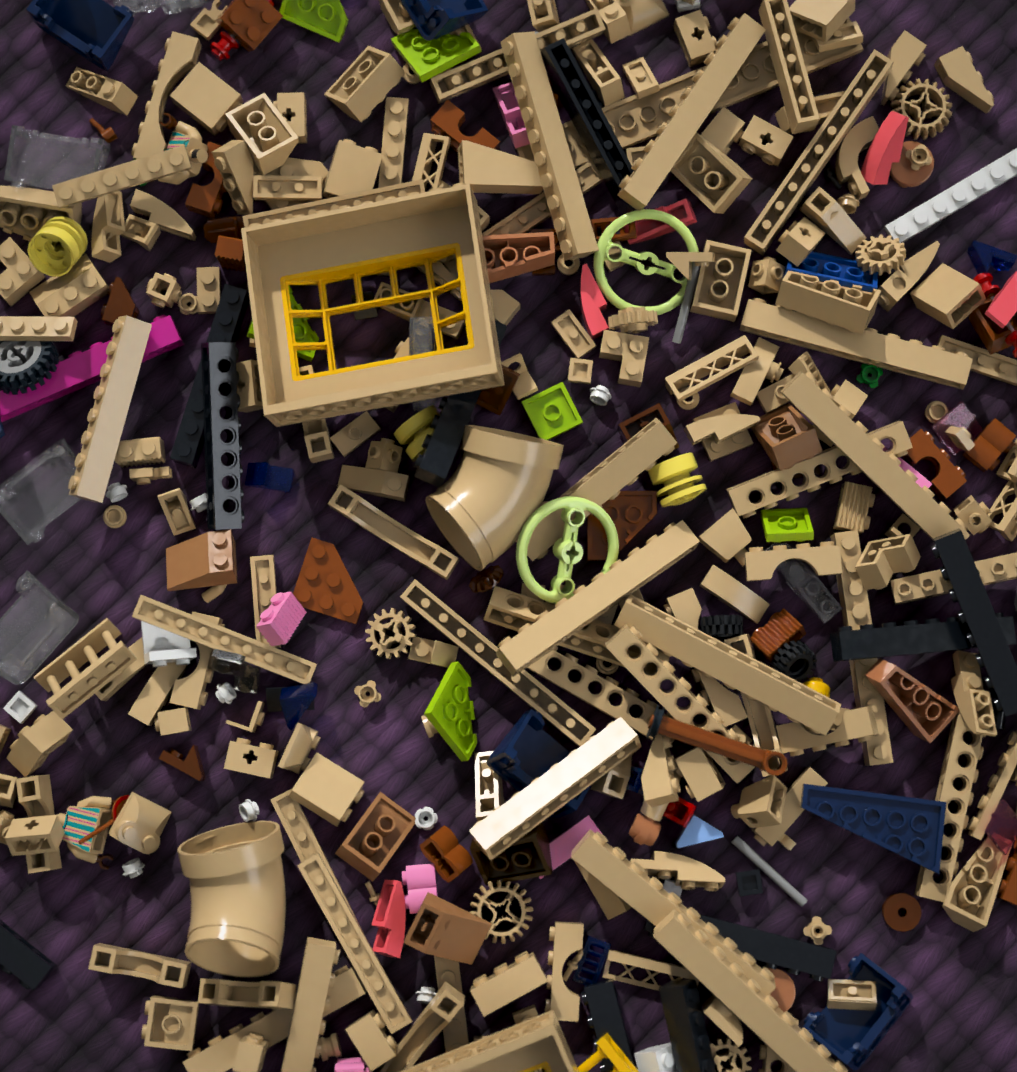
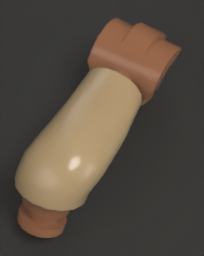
(645, 828)

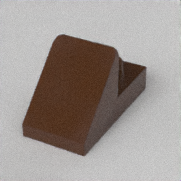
(191, 765)

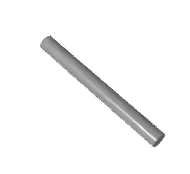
(686, 303)
(769, 871)

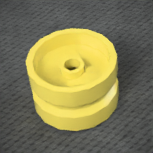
(415, 431)

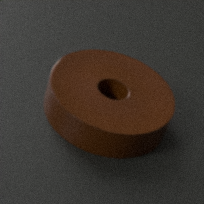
(912, 912)

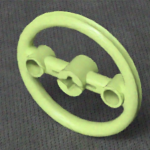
(605, 244)
(567, 542)

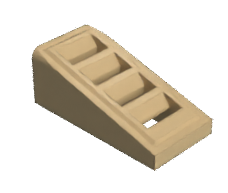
(805, 364)

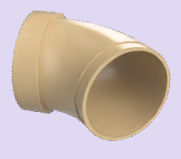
(493, 491)
(236, 898)

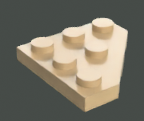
(294, 167)

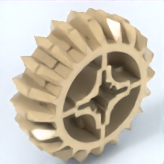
(939, 109)
(511, 894)

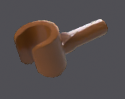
(108, 134)

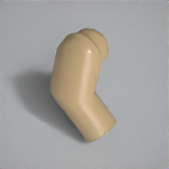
(213, 592)

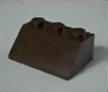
(522, 860)

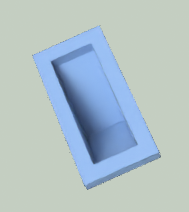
(697, 832)

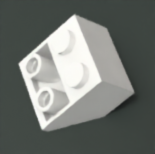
(656, 1059)

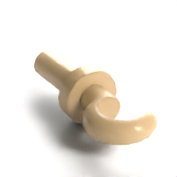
(374, 897)
(572, 965)

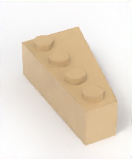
(828, 301)

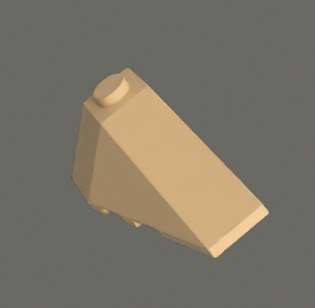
(975, 887)

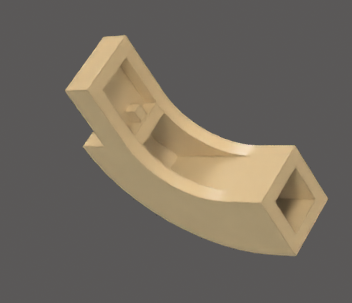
(847, 166)

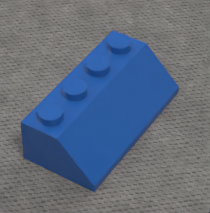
(835, 268)

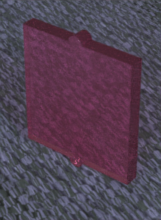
(959, 417)
(1002, 827)

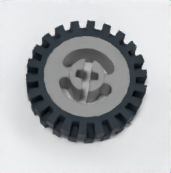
(38, 360)

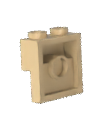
(170, 1023)

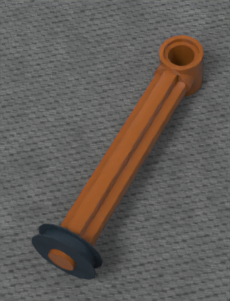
(714, 742)

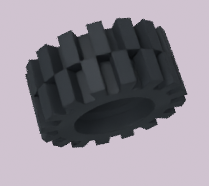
(722, 625)
(789, 654)

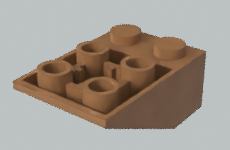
(447, 931)

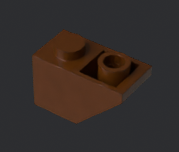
(119, 303)

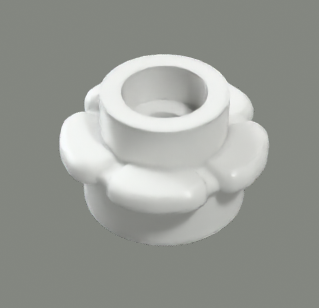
(600, 395)
(116, 492)
(199, 503)
(225, 693)
(249, 810)
(432, 818)
(133, 868)
(425, 995)

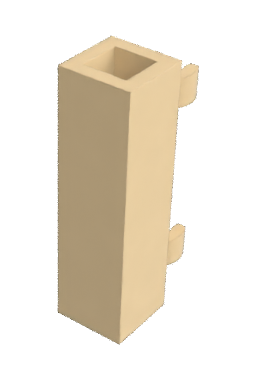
(771, 834)

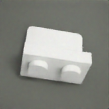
(165, 647)

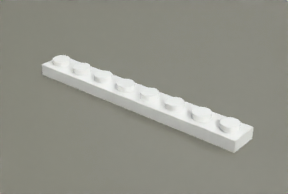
(954, 198)

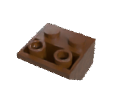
(636, 423)

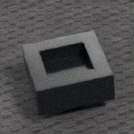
(749, 882)

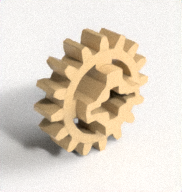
(880, 254)
(633, 320)
(386, 641)
(731, 1054)

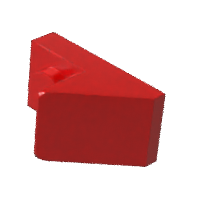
(680, 811)

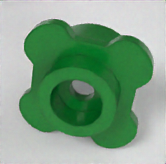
(871, 381)

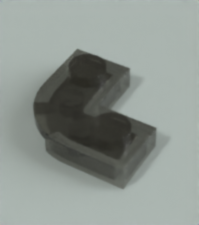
(245, 676)

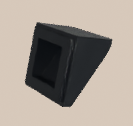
(367, 313)

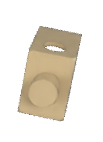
(727, 538)
(761, 803)

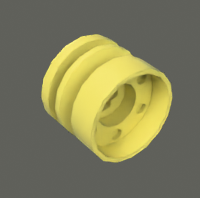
(57, 246)
(677, 480)

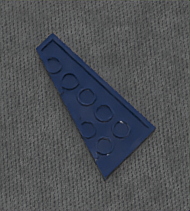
(894, 822)

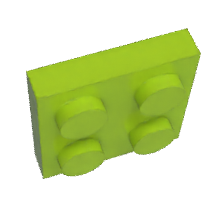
(552, 412)
(787, 525)

